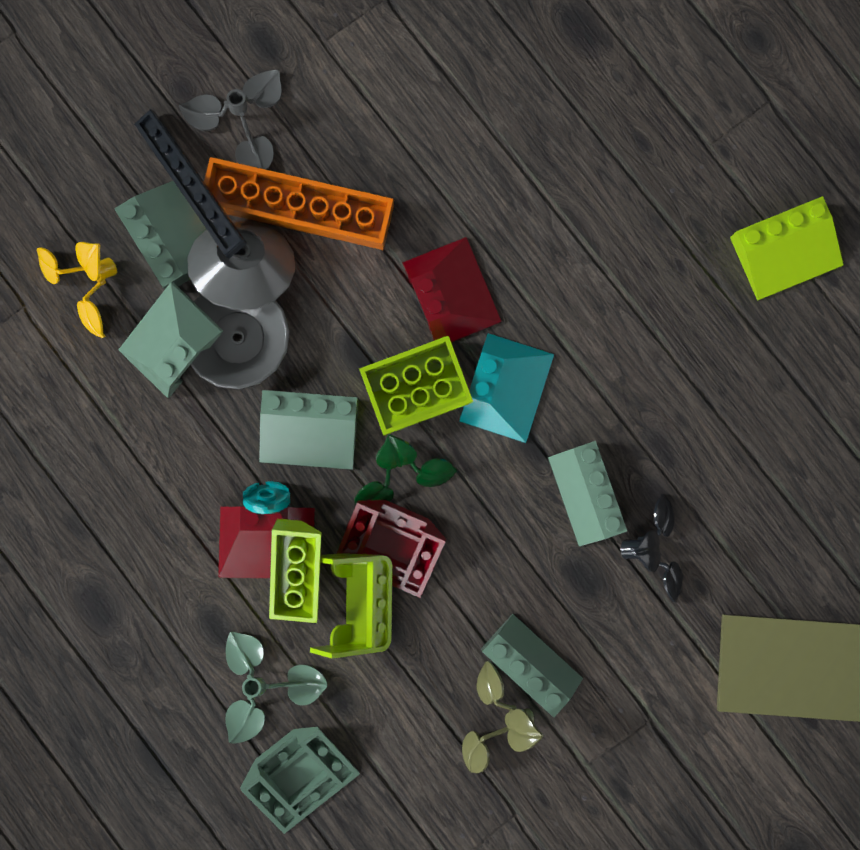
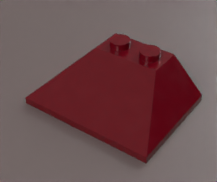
(452, 291)
(399, 534)
(248, 540)

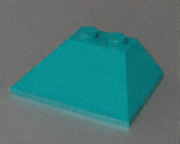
(507, 387)

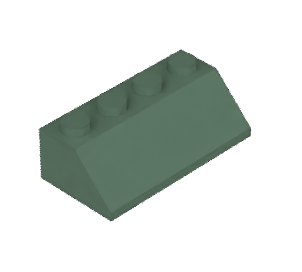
(587, 494)
(532, 665)

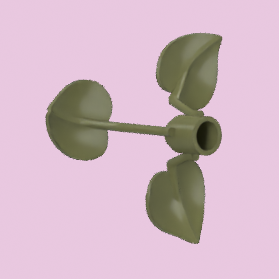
(520, 723)

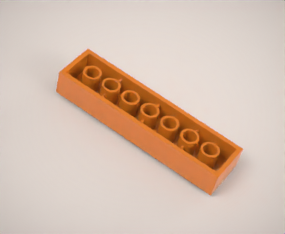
(300, 203)

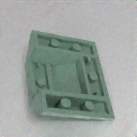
(169, 339)
(297, 776)

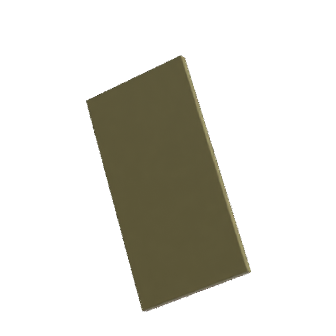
(789, 668)

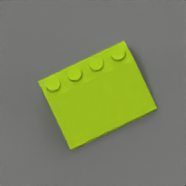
(788, 248)
(416, 385)

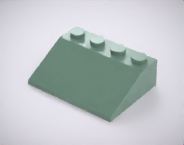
(163, 230)
(308, 429)

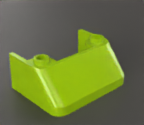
(367, 605)

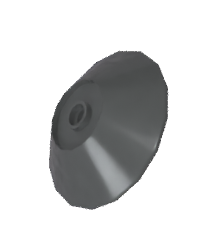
(245, 279)
(254, 356)

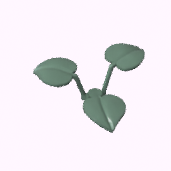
(242, 655)

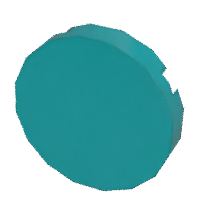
(266, 498)

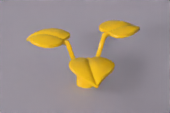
(96, 269)

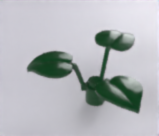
(396, 453)

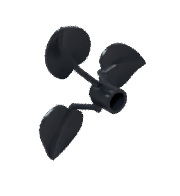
(647, 548)

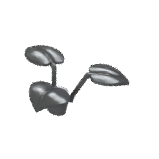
(205, 110)

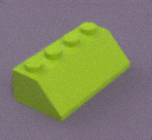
(295, 571)

